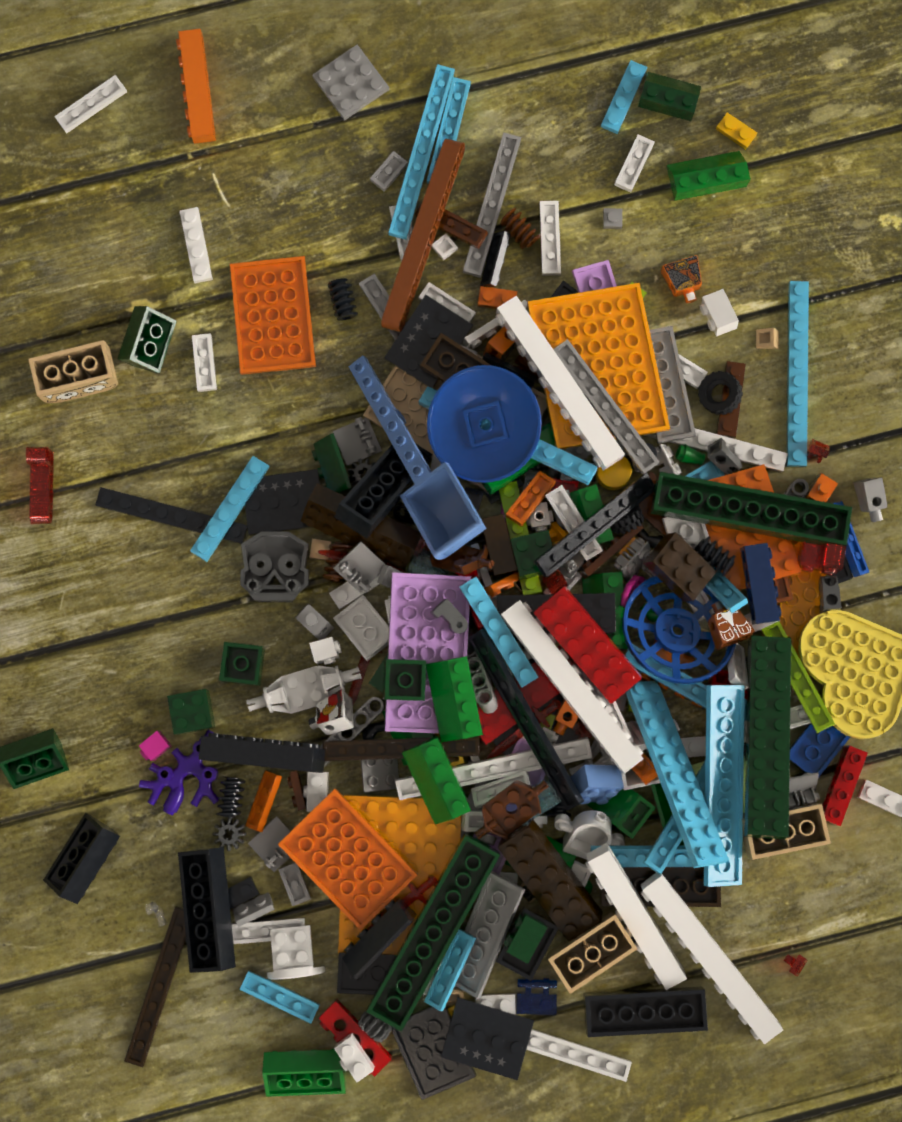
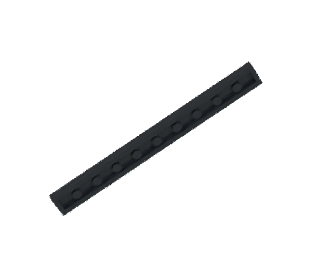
(525, 719)

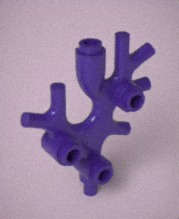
(186, 766)

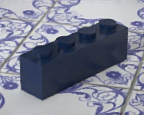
(760, 583)

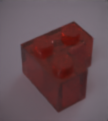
(823, 558)

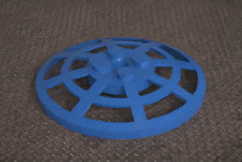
(668, 639)

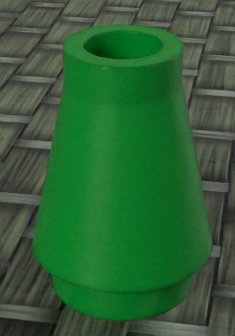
(687, 454)

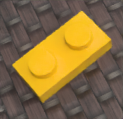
(736, 131)

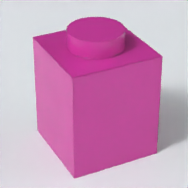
(154, 746)

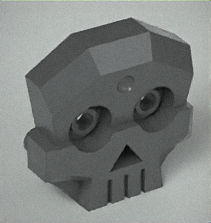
(275, 551)

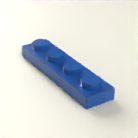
(854, 554)

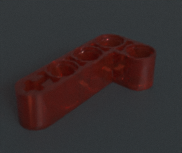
(41, 484)

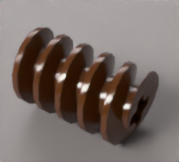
(519, 229)
(333, 575)

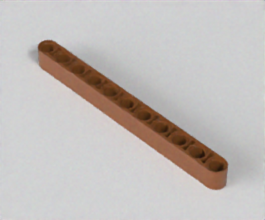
(423, 235)

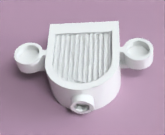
(587, 830)

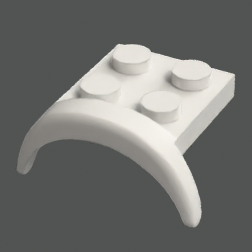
(292, 953)

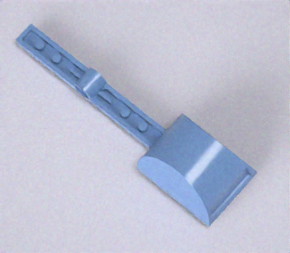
(437, 498)

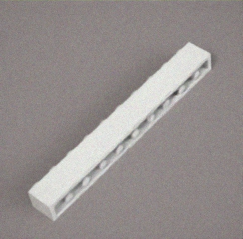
(559, 383)
(572, 687)
(711, 957)

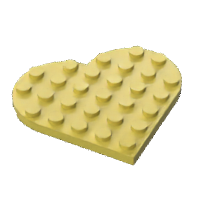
(858, 670)

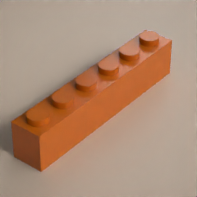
(196, 85)

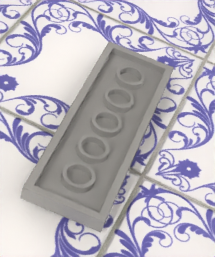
(672, 386)
(489, 925)

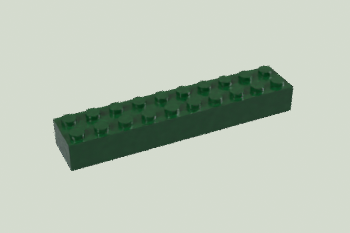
(750, 510)
(768, 738)
(433, 931)

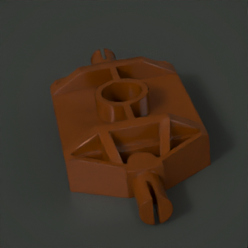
(463, 560)
(503, 822)

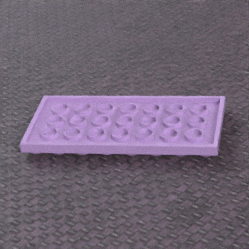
(421, 636)

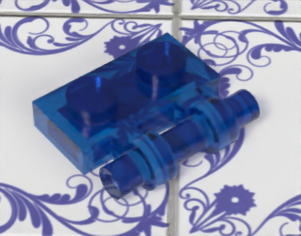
(537, 1003)

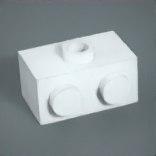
(719, 312)
(325, 650)
(316, 789)
(354, 1057)

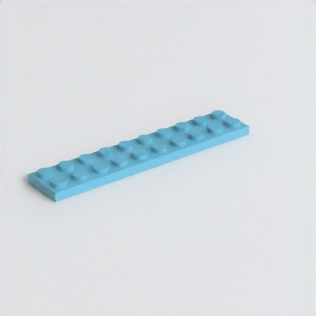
(676, 775)
(725, 778)

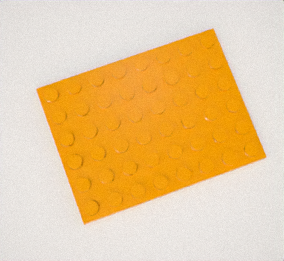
(616, 344)
(416, 839)

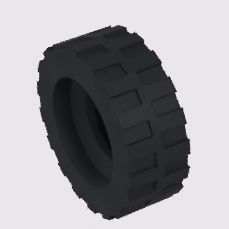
(733, 398)

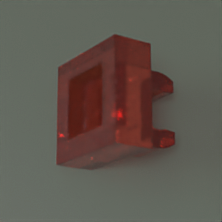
(818, 448)
(554, 582)
(581, 730)
(797, 964)

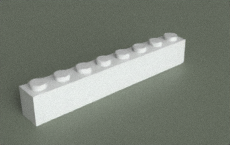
(636, 916)

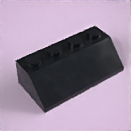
(81, 858)
(378, 937)

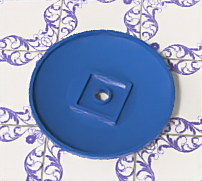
(457, 418)

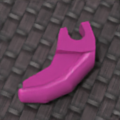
(632, 584)

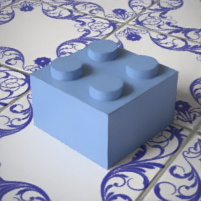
(598, 782)

